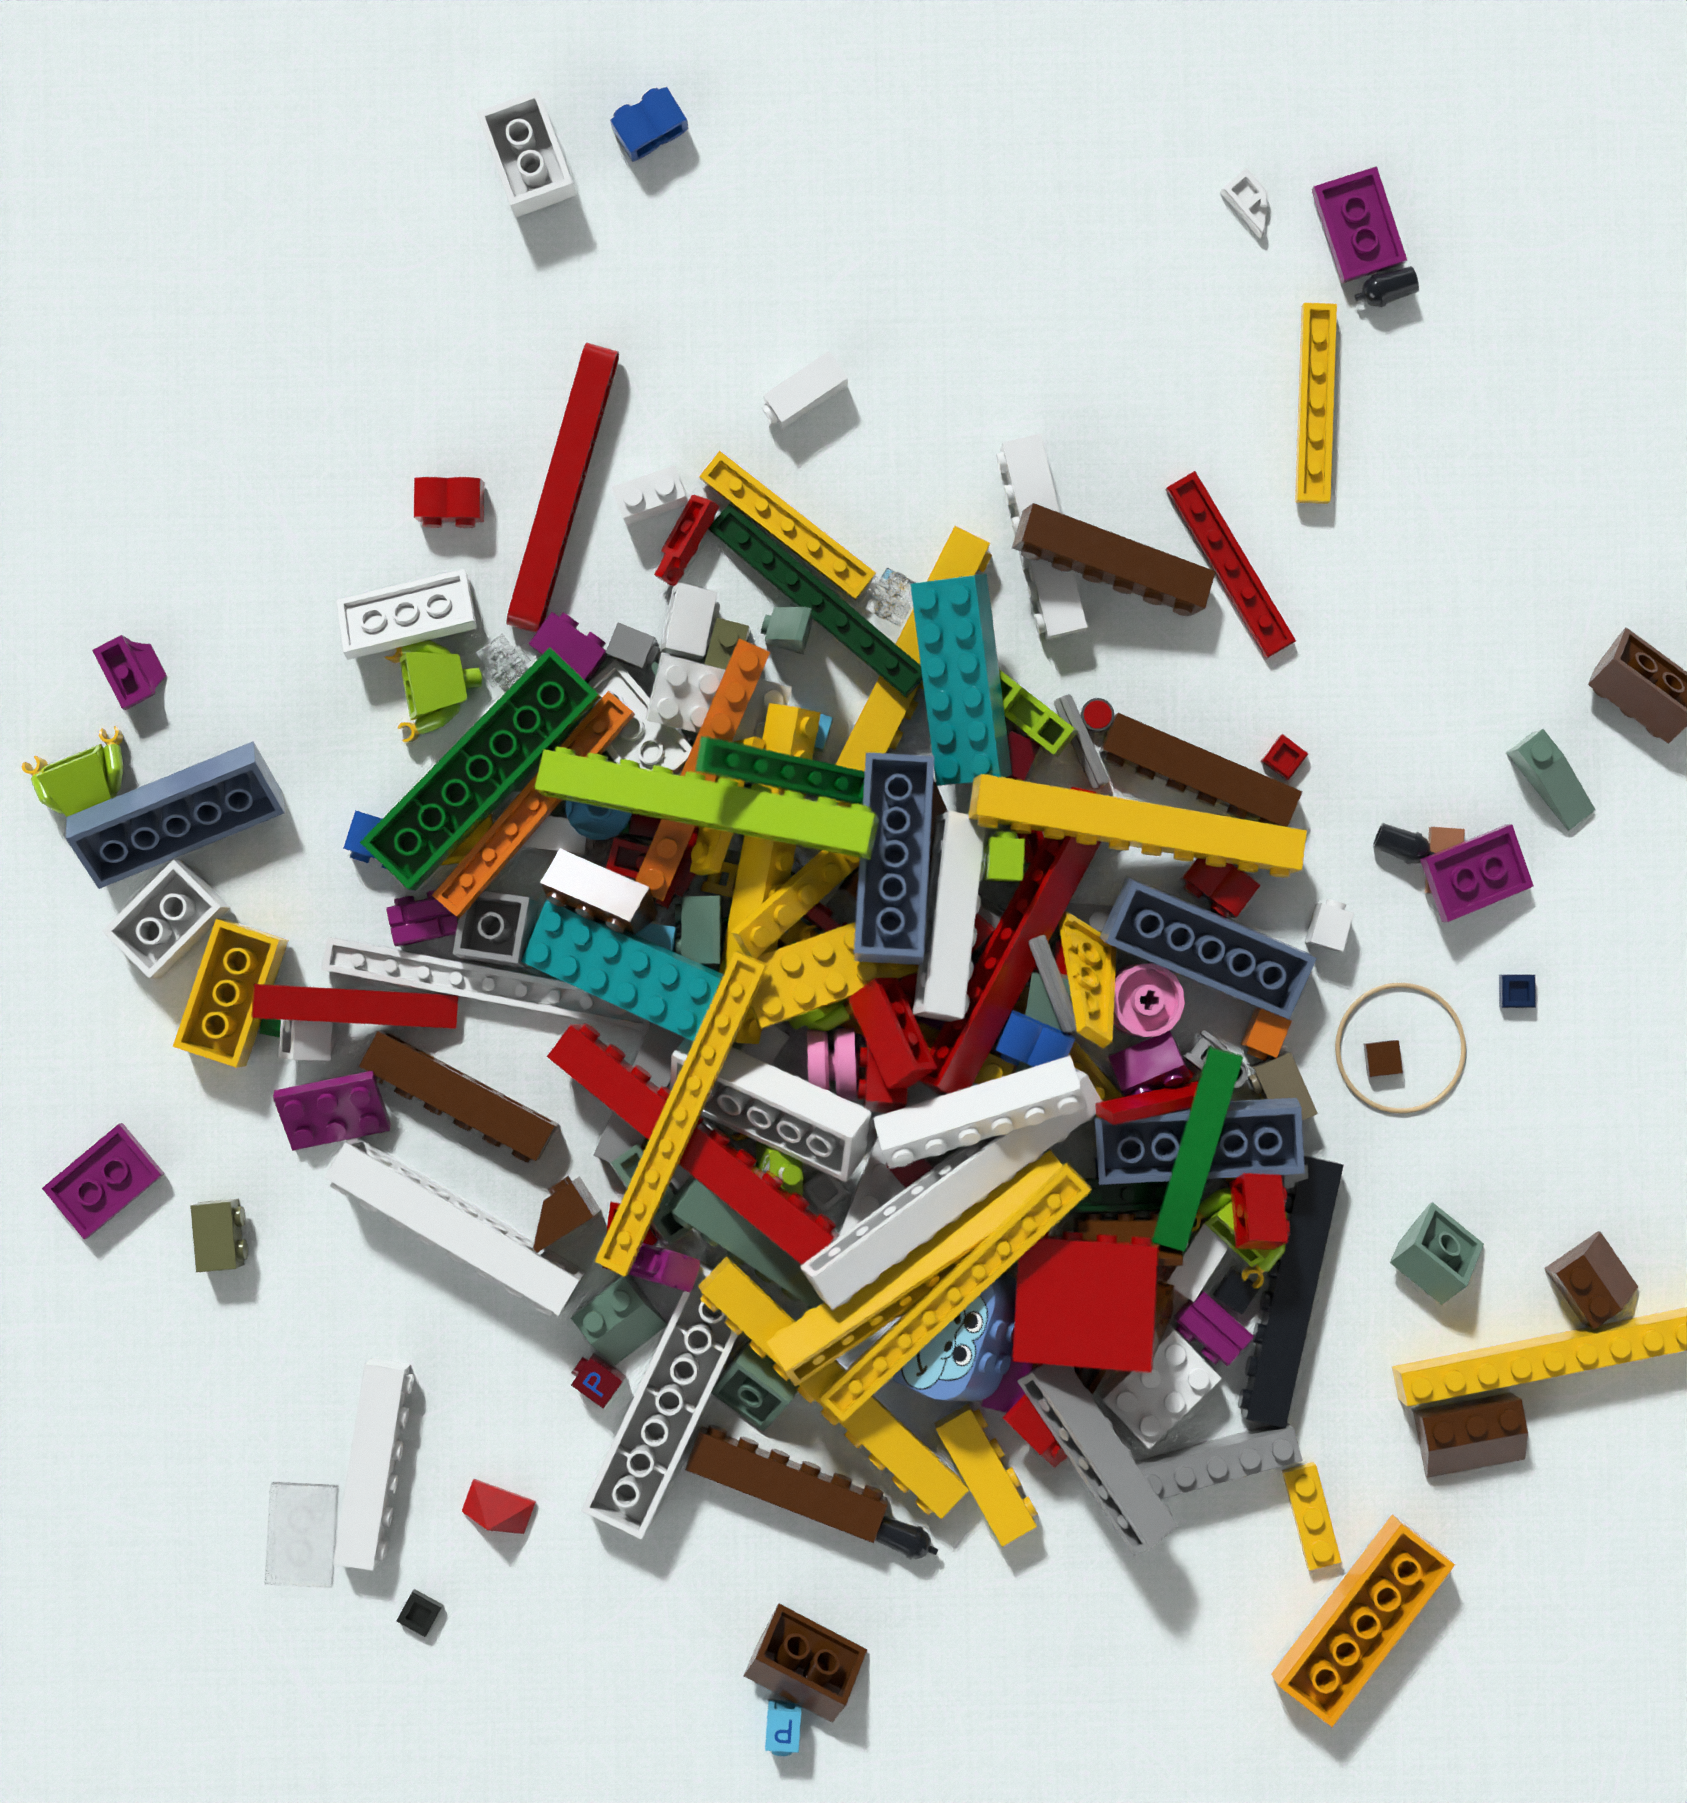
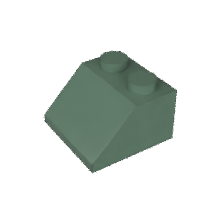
(700, 928)
(1437, 1254)
(619, 1319)
(754, 1388)

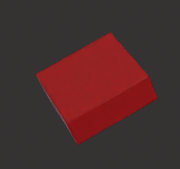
(1284, 757)

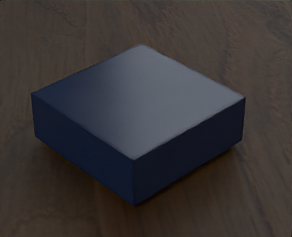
(1517, 991)

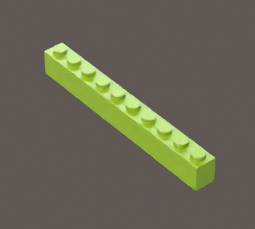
(708, 803)

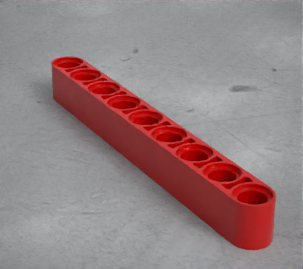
(562, 487)

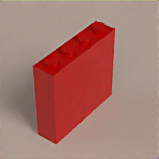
(1087, 1302)

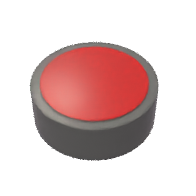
(1097, 714)

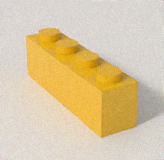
(985, 1473)

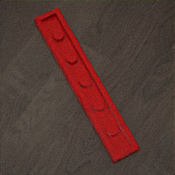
(1230, 564)
(354, 1006)

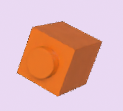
(1265, 1034)

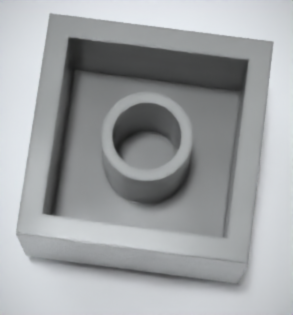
(496, 929)

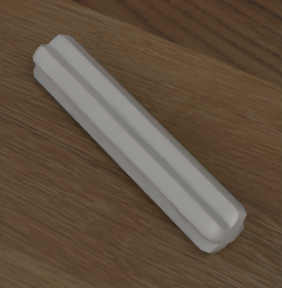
(1082, 742)
(1053, 983)

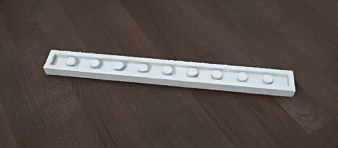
(473, 982)

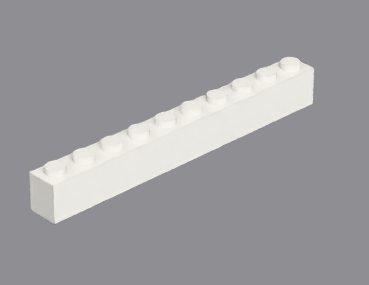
(934, 1202)

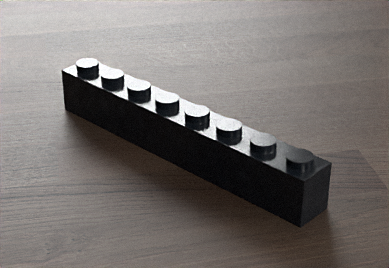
(1290, 1296)

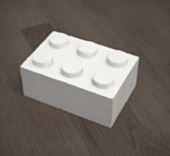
(526, 153)
(166, 919)
(1159, 1399)

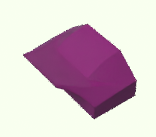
(130, 670)

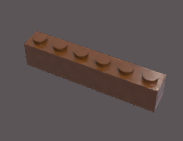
(1113, 560)
(1198, 771)
(459, 1096)
(787, 1483)

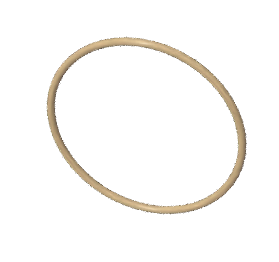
(1462, 1056)

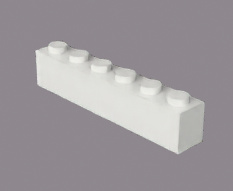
(1052, 589)
(950, 917)
(979, 1112)
(372, 1464)

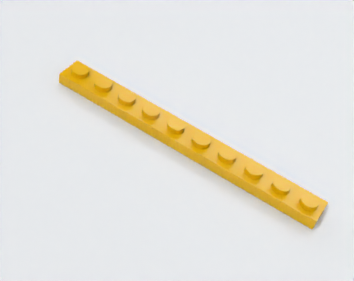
(681, 1113)
(955, 1292)

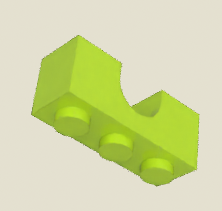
(1035, 717)
(1004, 858)

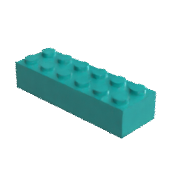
(961, 679)
(622, 969)

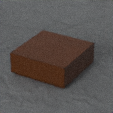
(1383, 1058)

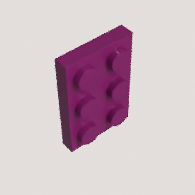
(1359, 224)
(1477, 873)
(332, 1110)
(103, 1181)

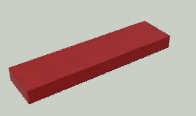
(1147, 1104)

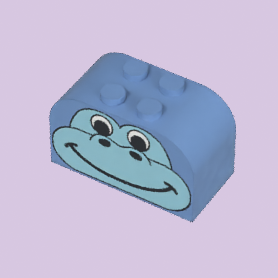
(970, 1352)

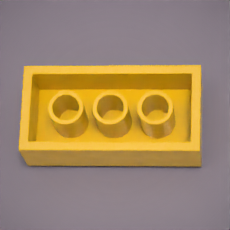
(220, 1003)

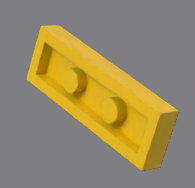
(1311, 1516)

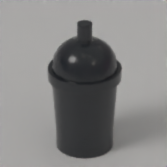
(1389, 287)
(1402, 844)
(905, 1538)

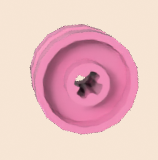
(1162, 1000)
(834, 1064)

